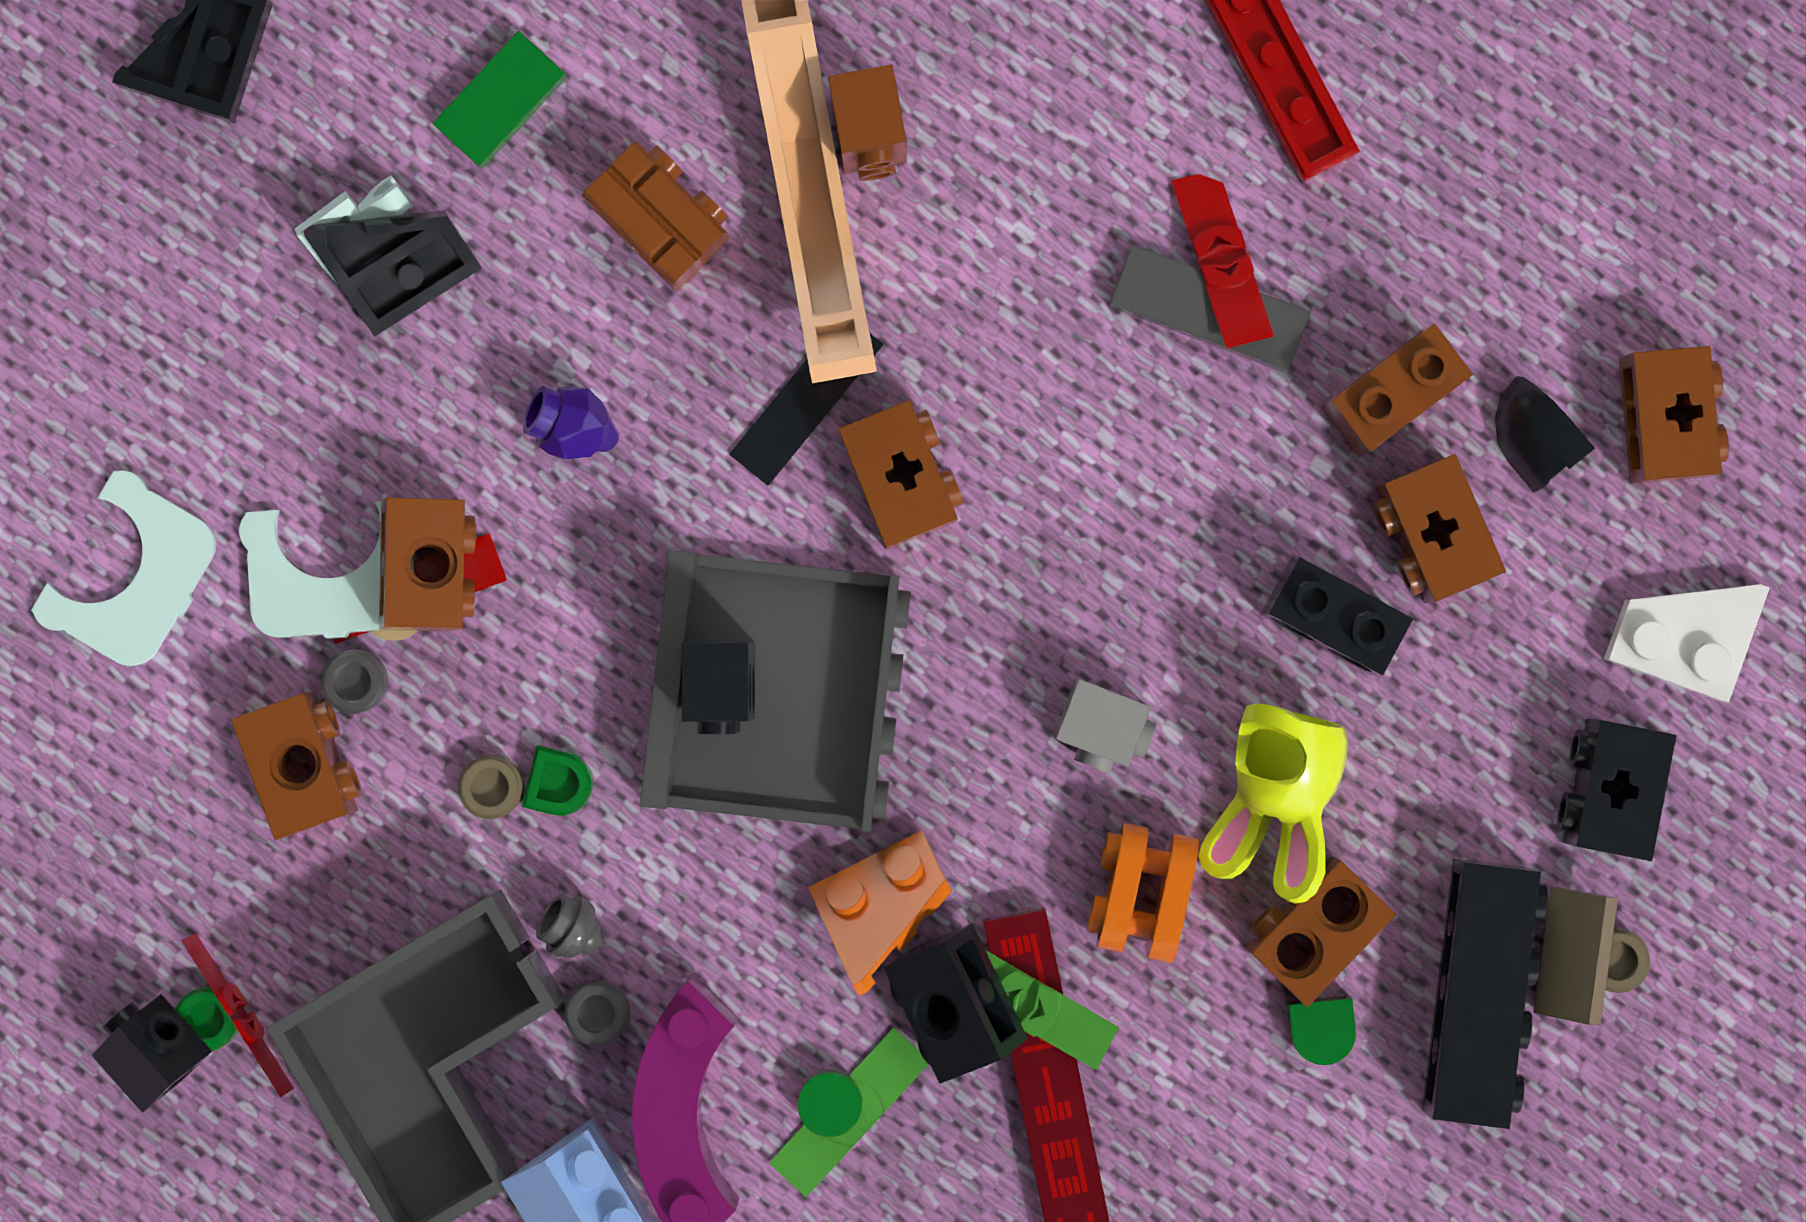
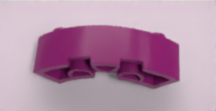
(668, 1114)

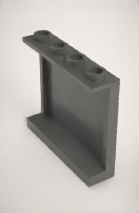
(817, 691)

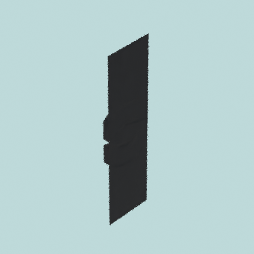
(790, 421)

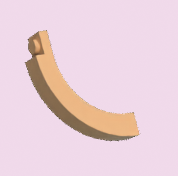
(809, 188)

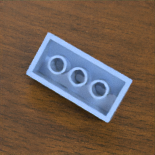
(576, 1183)

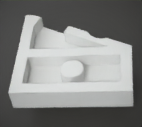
(1689, 637)

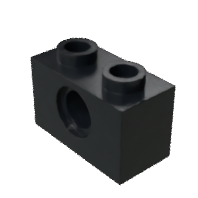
(961, 971)

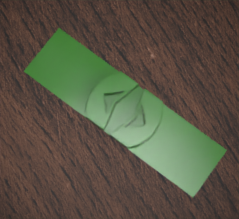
(1054, 1016)
(881, 1081)

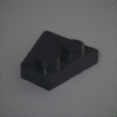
(201, 57)
(393, 262)

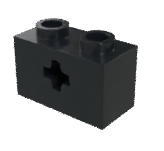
(1632, 757)

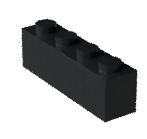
(1483, 993)

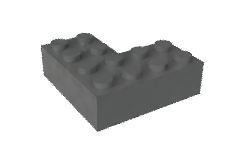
(387, 1055)

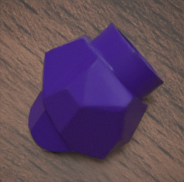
(570, 422)

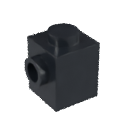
(149, 1051)

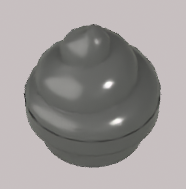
(570, 927)

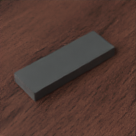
(1178, 300)

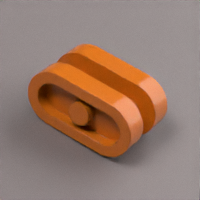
(1114, 915)

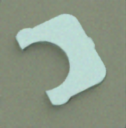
(173, 560)
(301, 605)

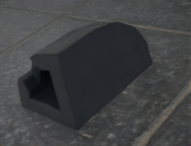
(1537, 434)

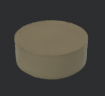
(491, 787)
(1627, 962)

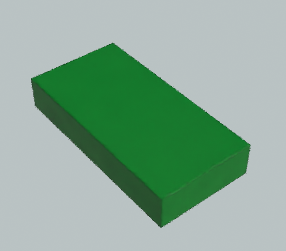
(500, 100)

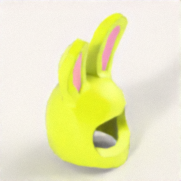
(1286, 771)

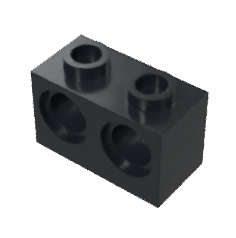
(1336, 616)
(718, 685)

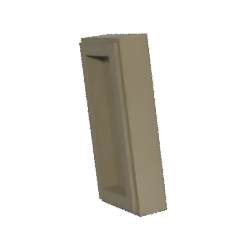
(1575, 955)

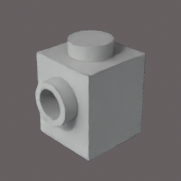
(1104, 726)

